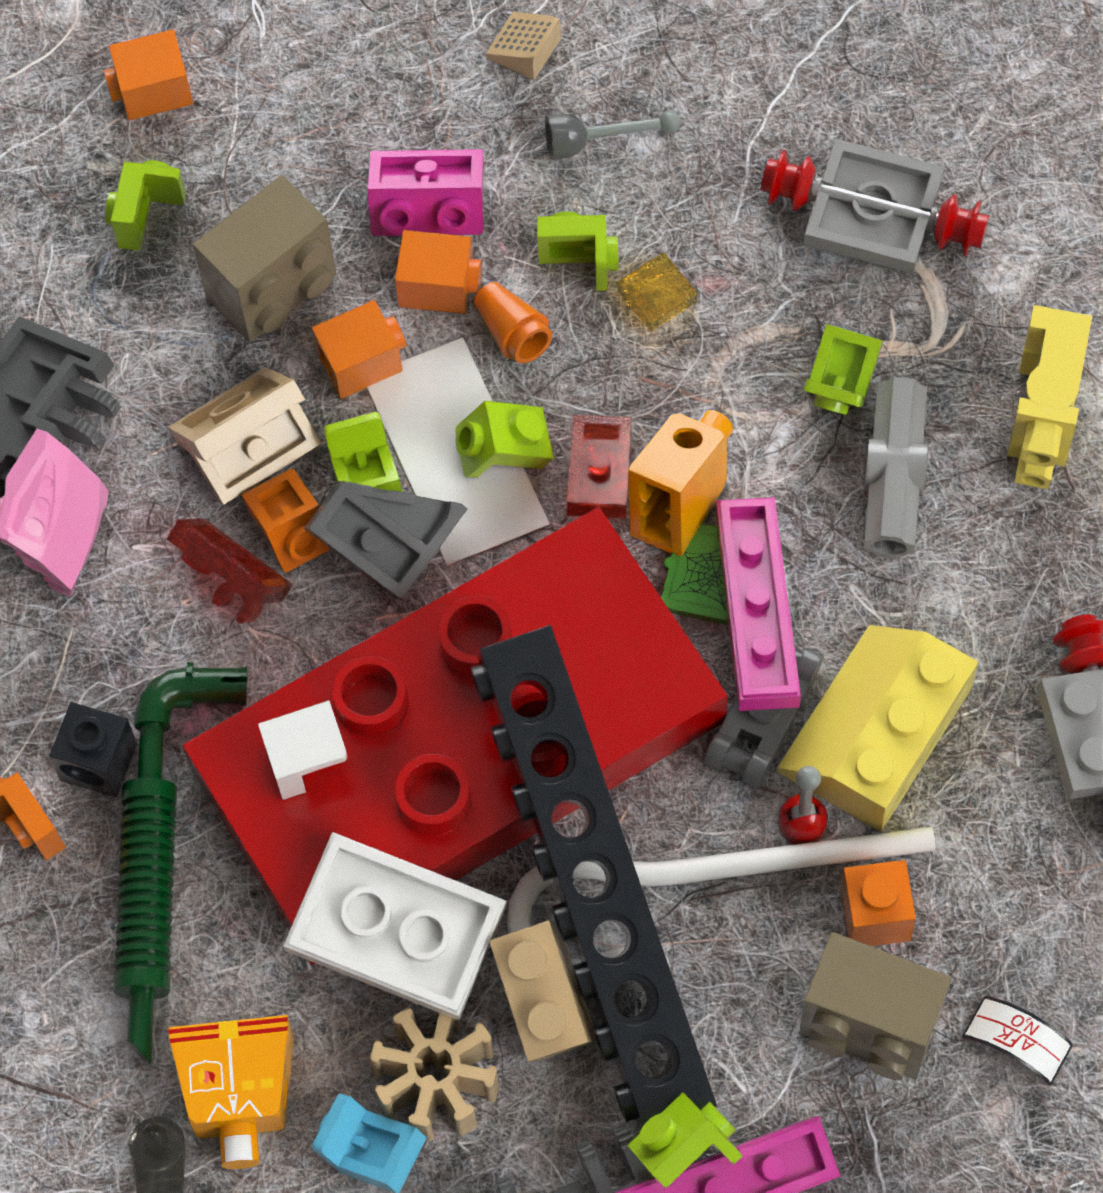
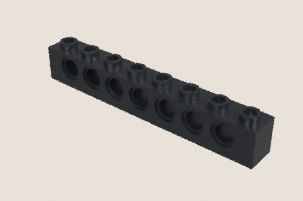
(538, 662)

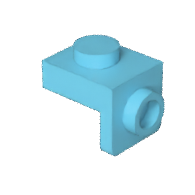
(367, 1144)

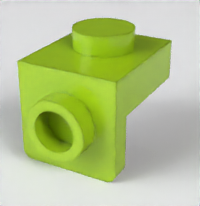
(138, 187)
(578, 239)
(843, 369)
(503, 436)
(361, 452)
(679, 1136)

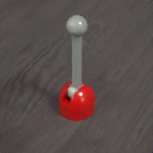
(806, 823)

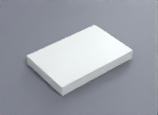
(395, 926)

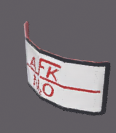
(1019, 1036)

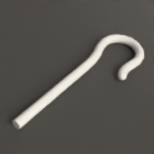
(731, 865)

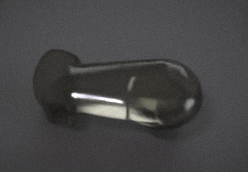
(158, 1156)

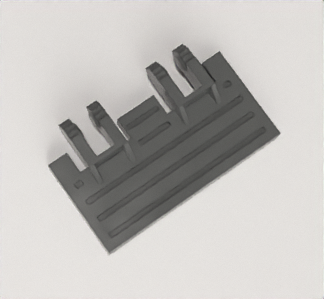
(44, 388)

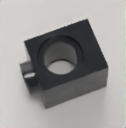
(93, 749)

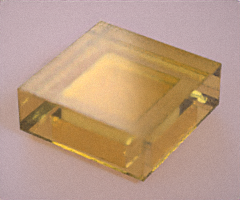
(657, 291)

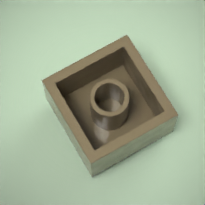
(266, 259)
(873, 1007)

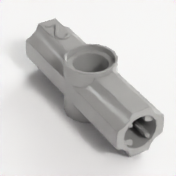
(895, 468)

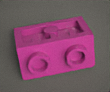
(426, 192)

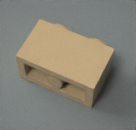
(542, 991)

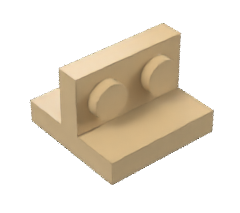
(247, 433)

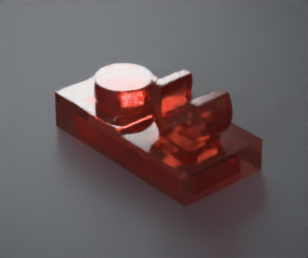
(599, 465)
(212, 551)

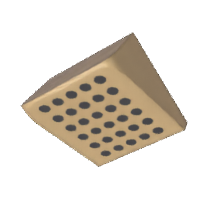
(525, 43)

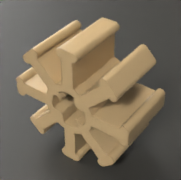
(415, 1085)

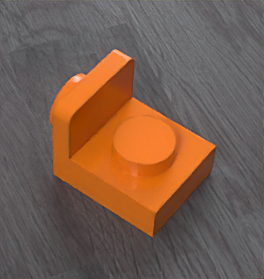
(281, 512)
(27, 817)

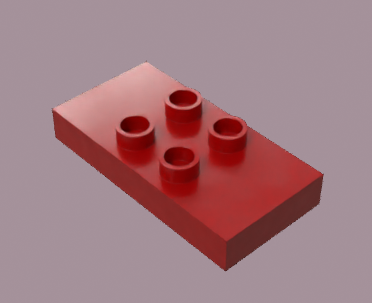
(419, 739)

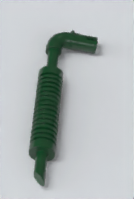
(149, 847)

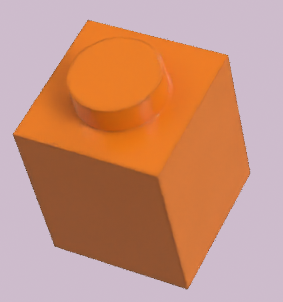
(148, 75)
(436, 272)
(359, 348)
(878, 903)

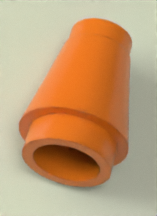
(514, 324)

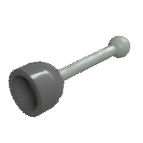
(568, 135)

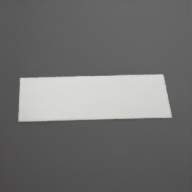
(421, 418)

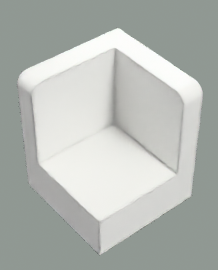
(301, 745)

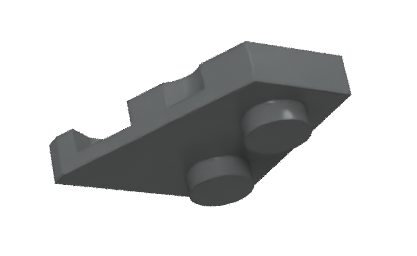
(384, 532)

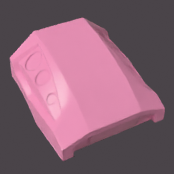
(52, 511)

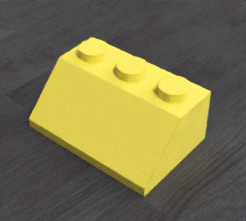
(881, 720)

